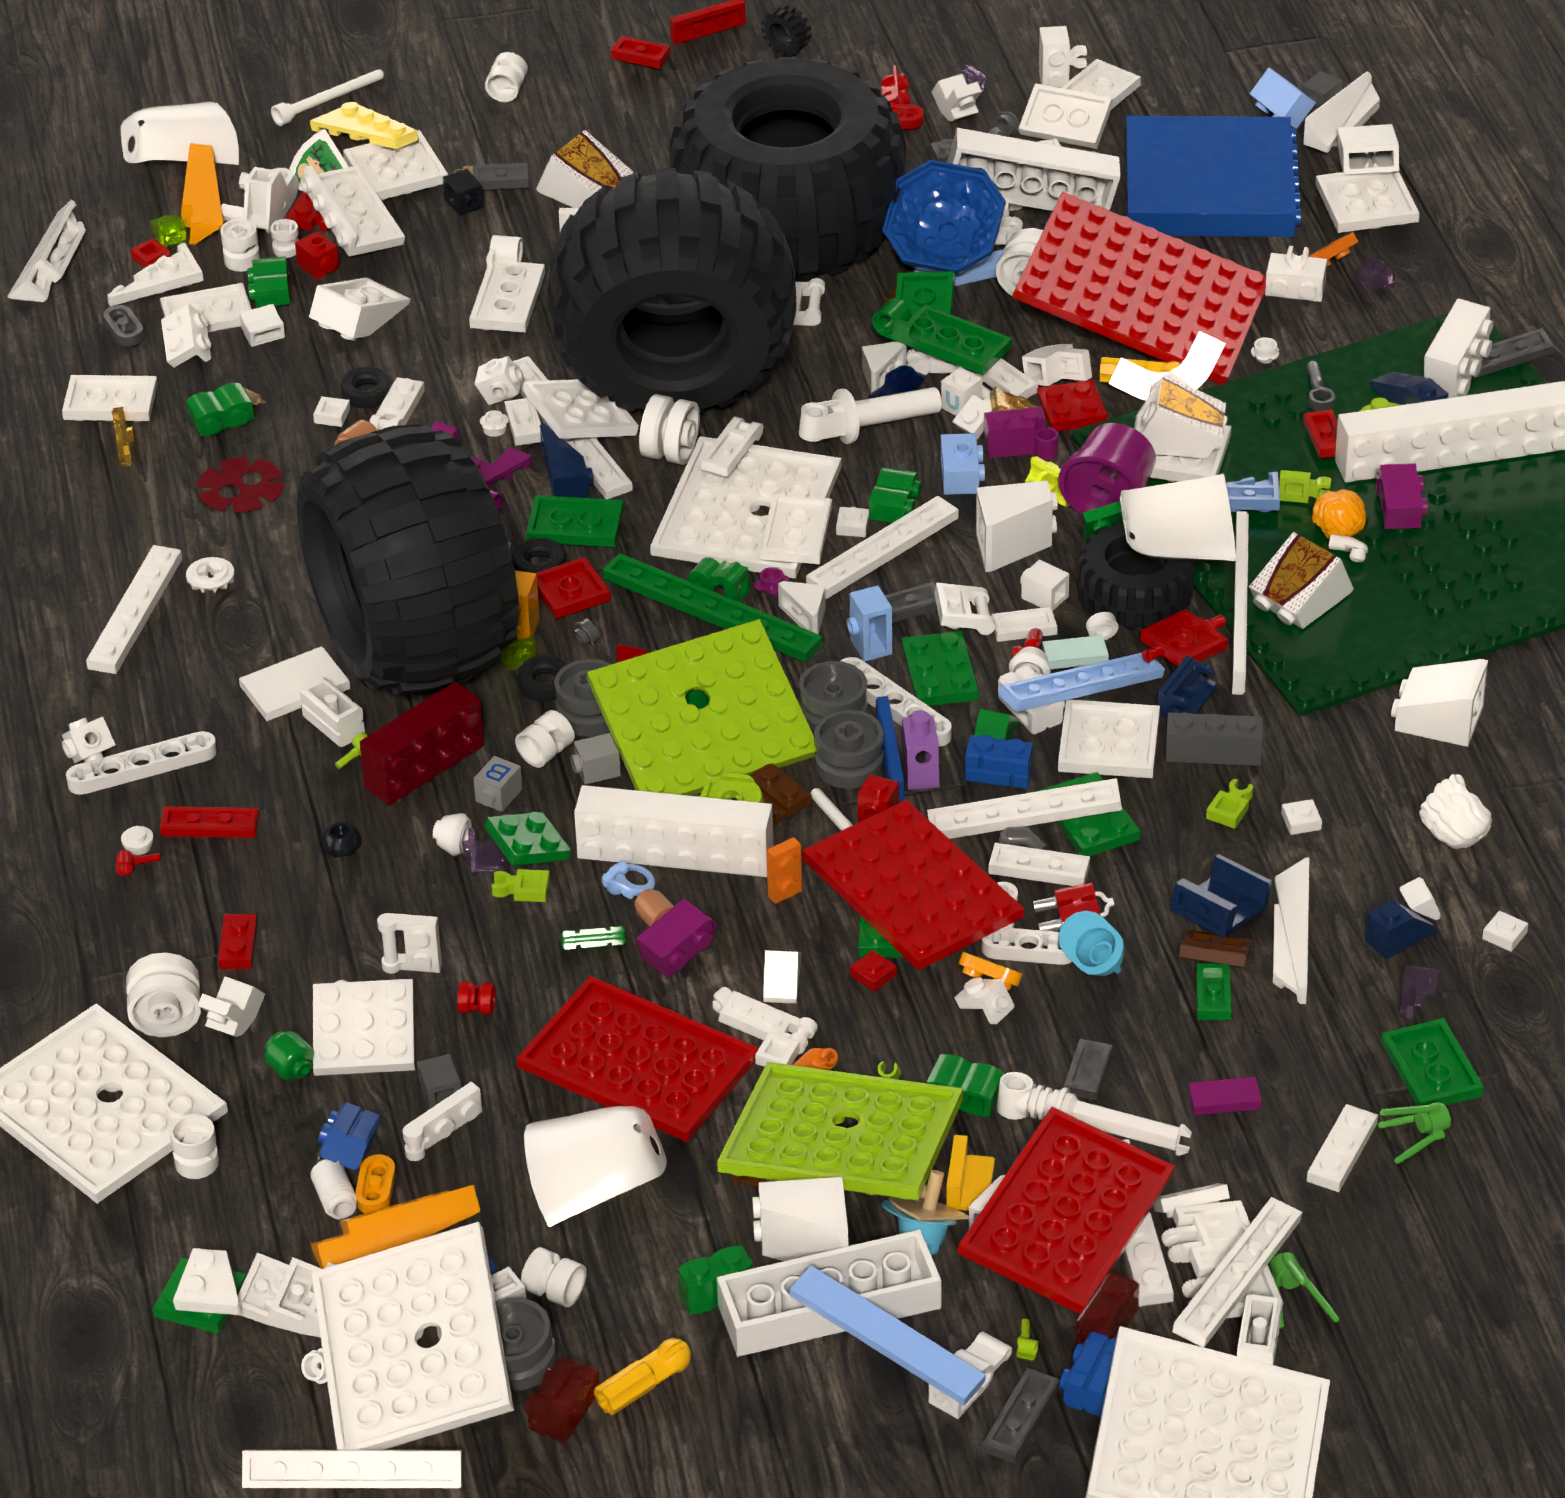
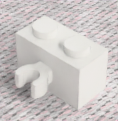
(1056, 56)
(1296, 276)

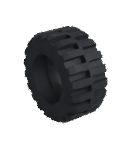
(1131, 599)

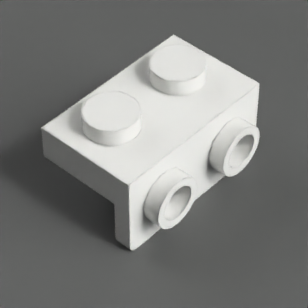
(185, 336)

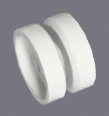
(1015, 257)
(669, 429)
(163, 994)

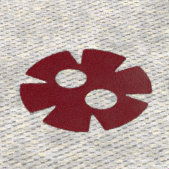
(232, 475)

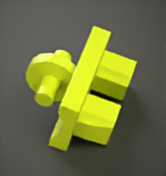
(1049, 472)

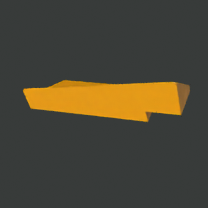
(201, 195)
(396, 1225)

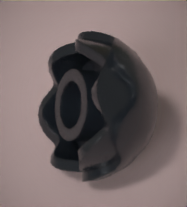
(341, 839)

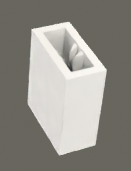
(1368, 149)

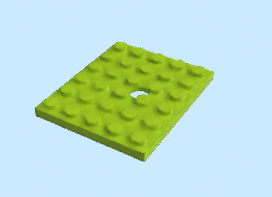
(683, 748)
(793, 1131)

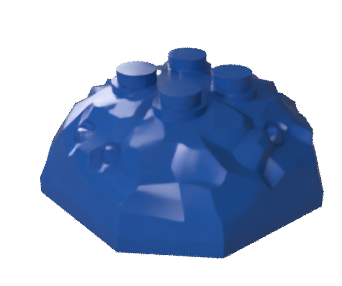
(944, 217)

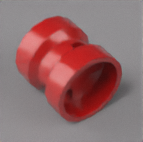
(476, 998)

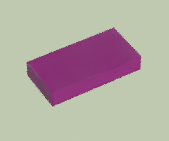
(1224, 1095)

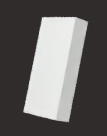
(1017, 624)

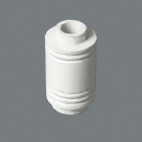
(334, 1189)

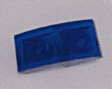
(898, 381)

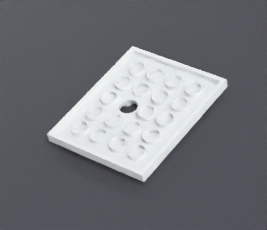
(713, 512)
(96, 1144)
(369, 1325)

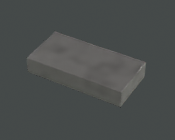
(1088, 1068)

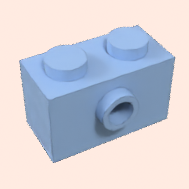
(1281, 97)
(961, 463)
(870, 623)

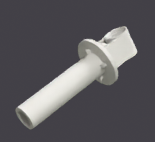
(845, 416)

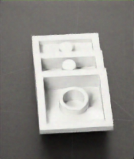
(281, 1295)

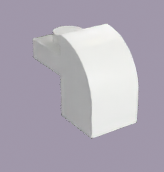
(956, 98)
(1057, 362)
(233, 1007)

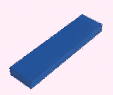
(890, 748)

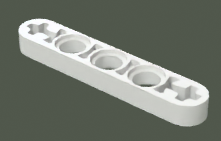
(909, 702)
(130, 772)

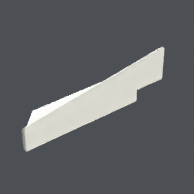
(1346, 109)
(1291, 929)

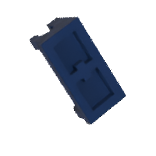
(1186, 688)

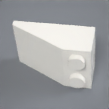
(355, 307)

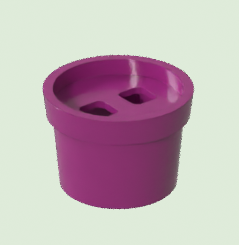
(1107, 463)

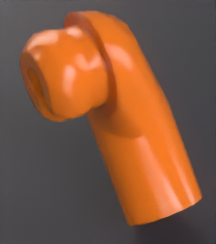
(818, 1058)

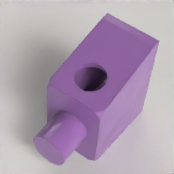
(917, 736)

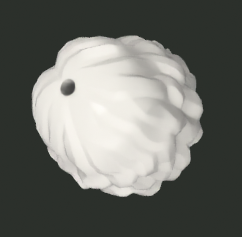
(1455, 814)

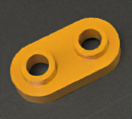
(977, 966)
(375, 1183)

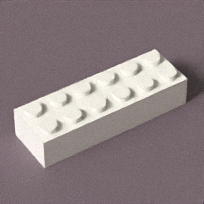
(1037, 172)
(673, 830)
(888, 1272)

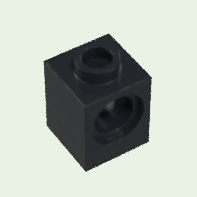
(463, 192)

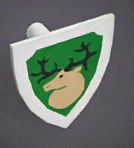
(320, 154)

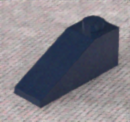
(1407, 388)
(564, 466)

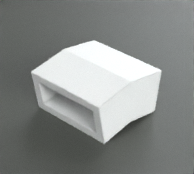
(262, 325)

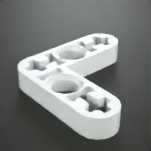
(1010, 935)

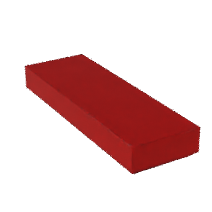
(707, 21)
(209, 822)

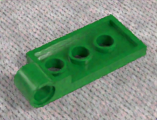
(968, 344)

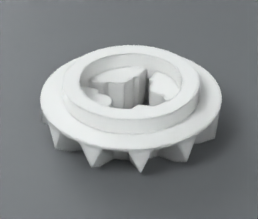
(220, 568)

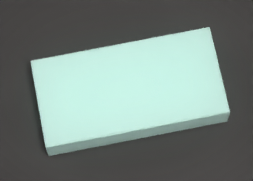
(1075, 651)

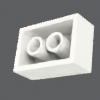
(1459, 347)

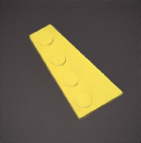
(365, 124)

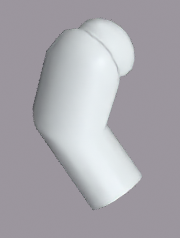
(1349, 544)

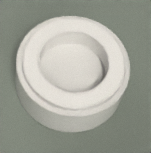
(1102, 624)

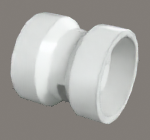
(284, 235)

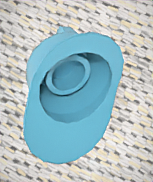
(1092, 943)
(932, 1231)

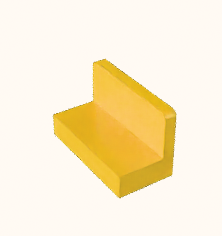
(967, 1175)

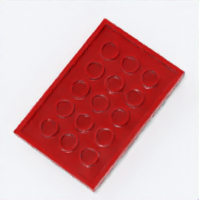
(912, 884)
(638, 1056)
(1066, 1210)

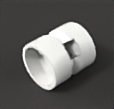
(506, 77)
(239, 244)
(544, 738)
(194, 1146)
(557, 1278)

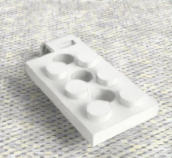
(503, 262)

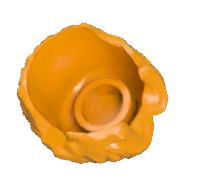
(1339, 513)

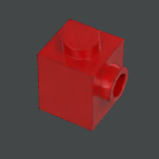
(317, 255)
(876, 796)

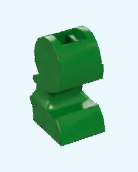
(731, 576)

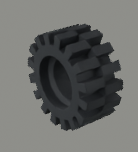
(795, 25)

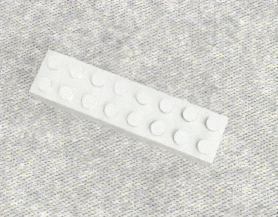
(1452, 431)

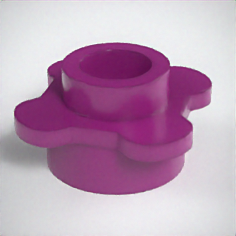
(769, 580)

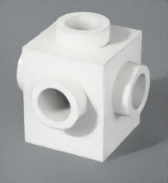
(499, 380)
(87, 740)

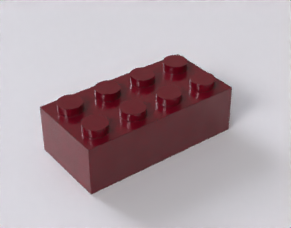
(422, 743)

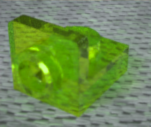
(168, 229)
(518, 653)

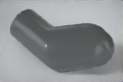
(1021, 836)

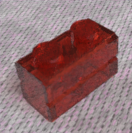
(1109, 1307)
(562, 1399)

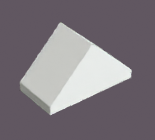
(880, 360)
(803, 603)
(781, 976)

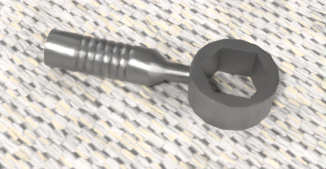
(1319, 391)

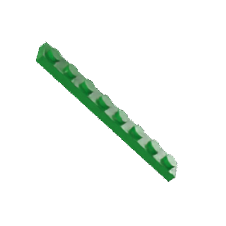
(709, 605)

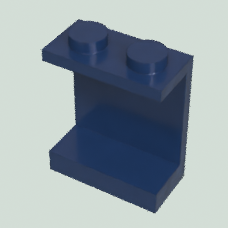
(1225, 899)

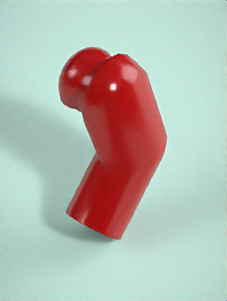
(1033, 639)

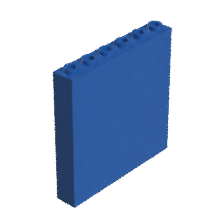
(1213, 175)

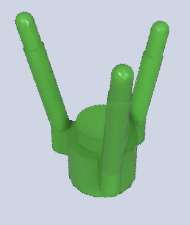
(1428, 1119)
(1290, 1275)

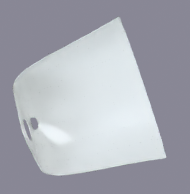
(172, 129)
(1180, 520)
(590, 1158)

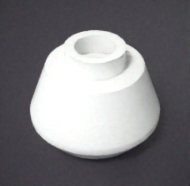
(1033, 657)
(451, 832)

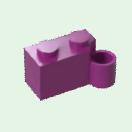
(1019, 434)
(1401, 496)
(676, 938)

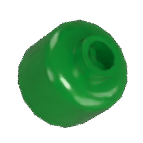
(289, 1055)

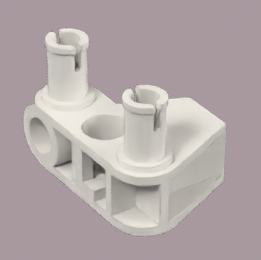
(266, 196)

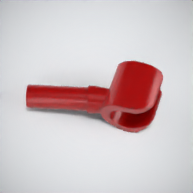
(126, 860)

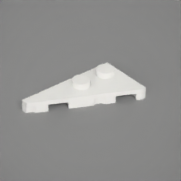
(160, 277)

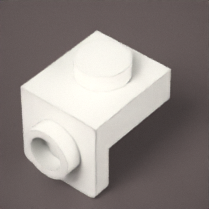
(971, 416)
(986, 995)

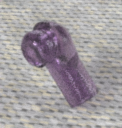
(973, 76)

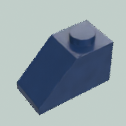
(1396, 928)

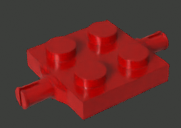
(1183, 636)

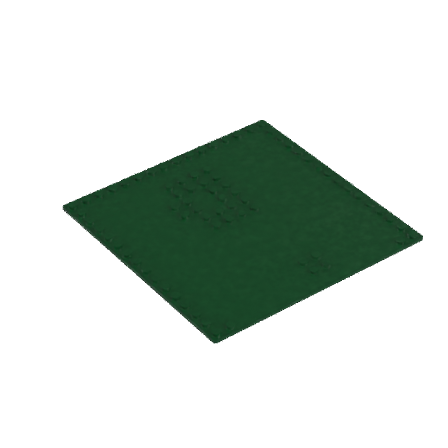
(1457, 588)

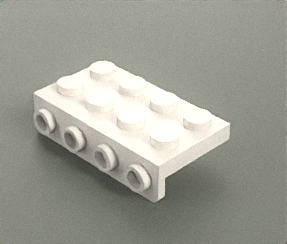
(352, 210)

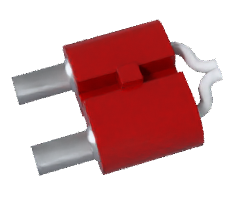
(1070, 901)

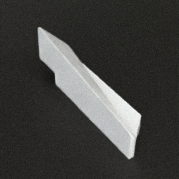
(50, 257)

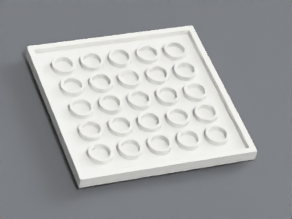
(1204, 1424)

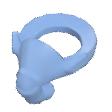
(616, 883)

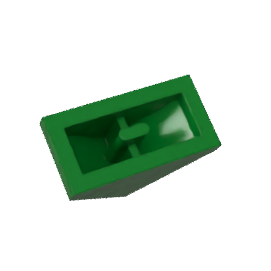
(996, 725)

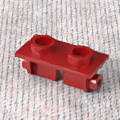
(895, 87)

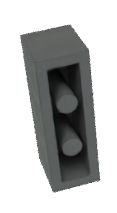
(1214, 739)

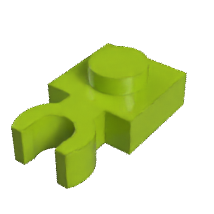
(1298, 486)
(1230, 807)
(526, 885)

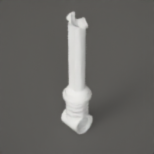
(1020, 1098)

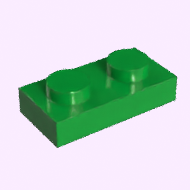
(1213, 991)

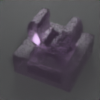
(1375, 274)

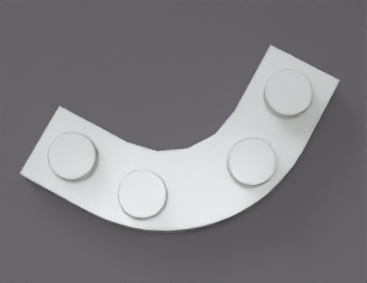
(1193, 369)

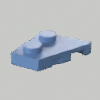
(1254, 495)

